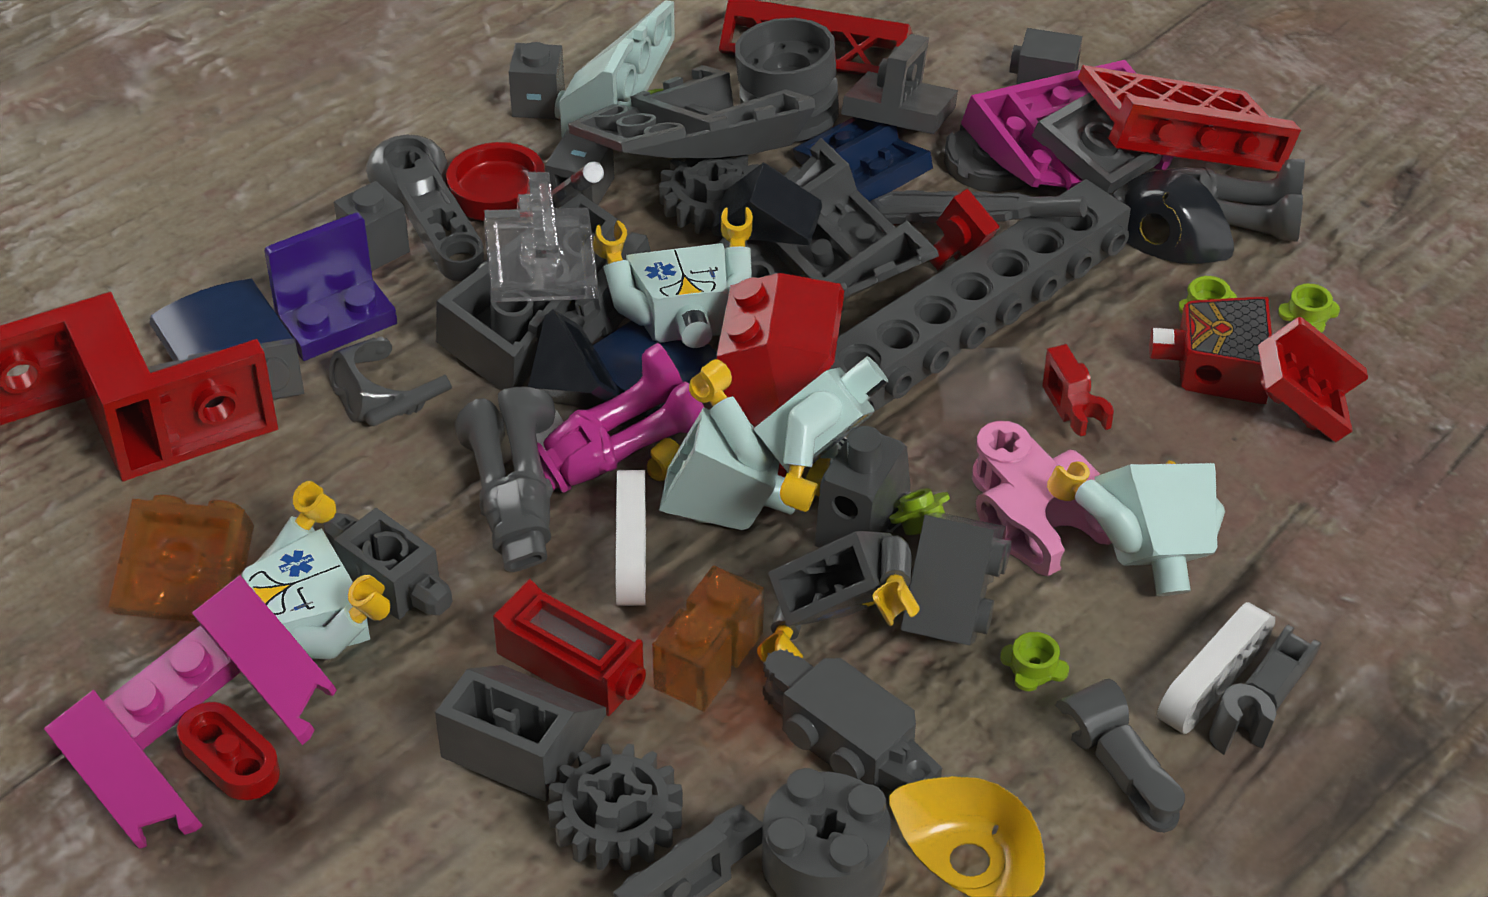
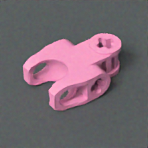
(1015, 494)

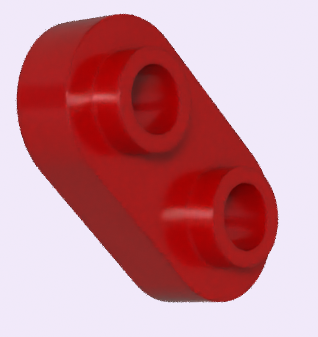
(233, 754)

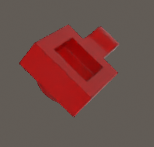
(964, 227)
(1069, 390)

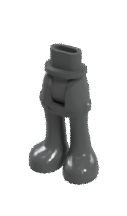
(1270, 205)
(520, 503)

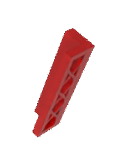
(843, 27)

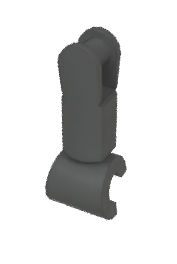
(1256, 701)
(1104, 722)

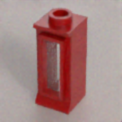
(568, 648)

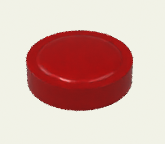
(491, 176)

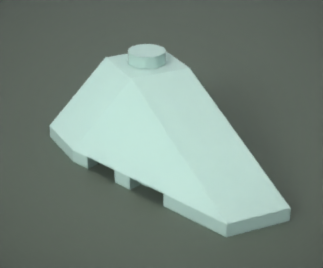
(620, 69)

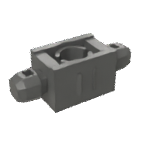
(393, 557)

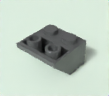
(514, 727)

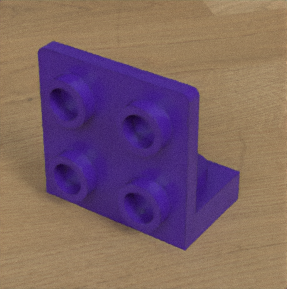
(327, 287)

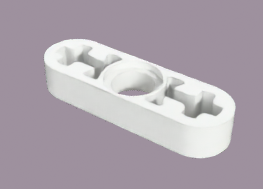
(631, 538)
(1215, 668)

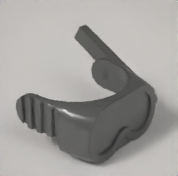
(368, 401)

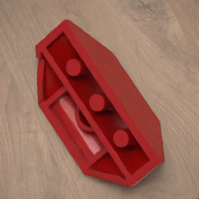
(778, 338)

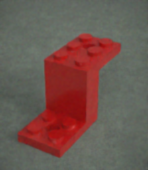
(141, 415)

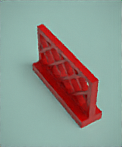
(1189, 120)

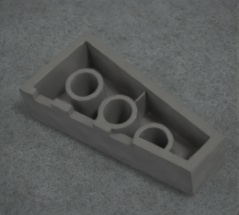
(503, 337)

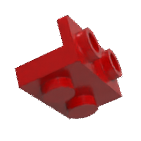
(1310, 376)

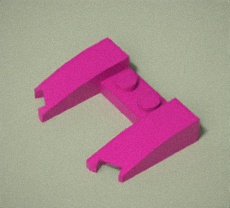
(1007, 117)
(109, 735)

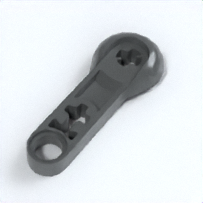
(415, 174)

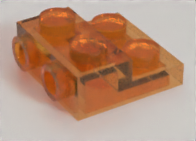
(178, 556)

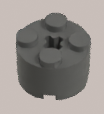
(826, 837)

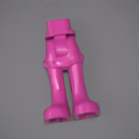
(584, 449)

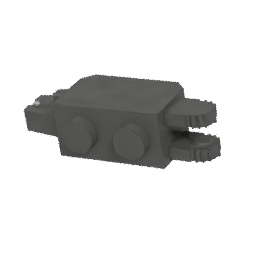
(847, 720)

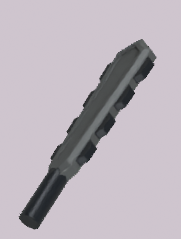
(577, 183)

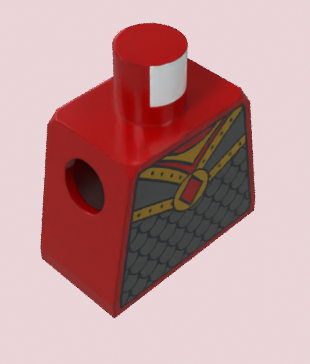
(1218, 347)

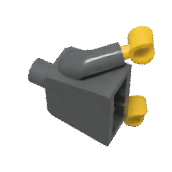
(839, 582)

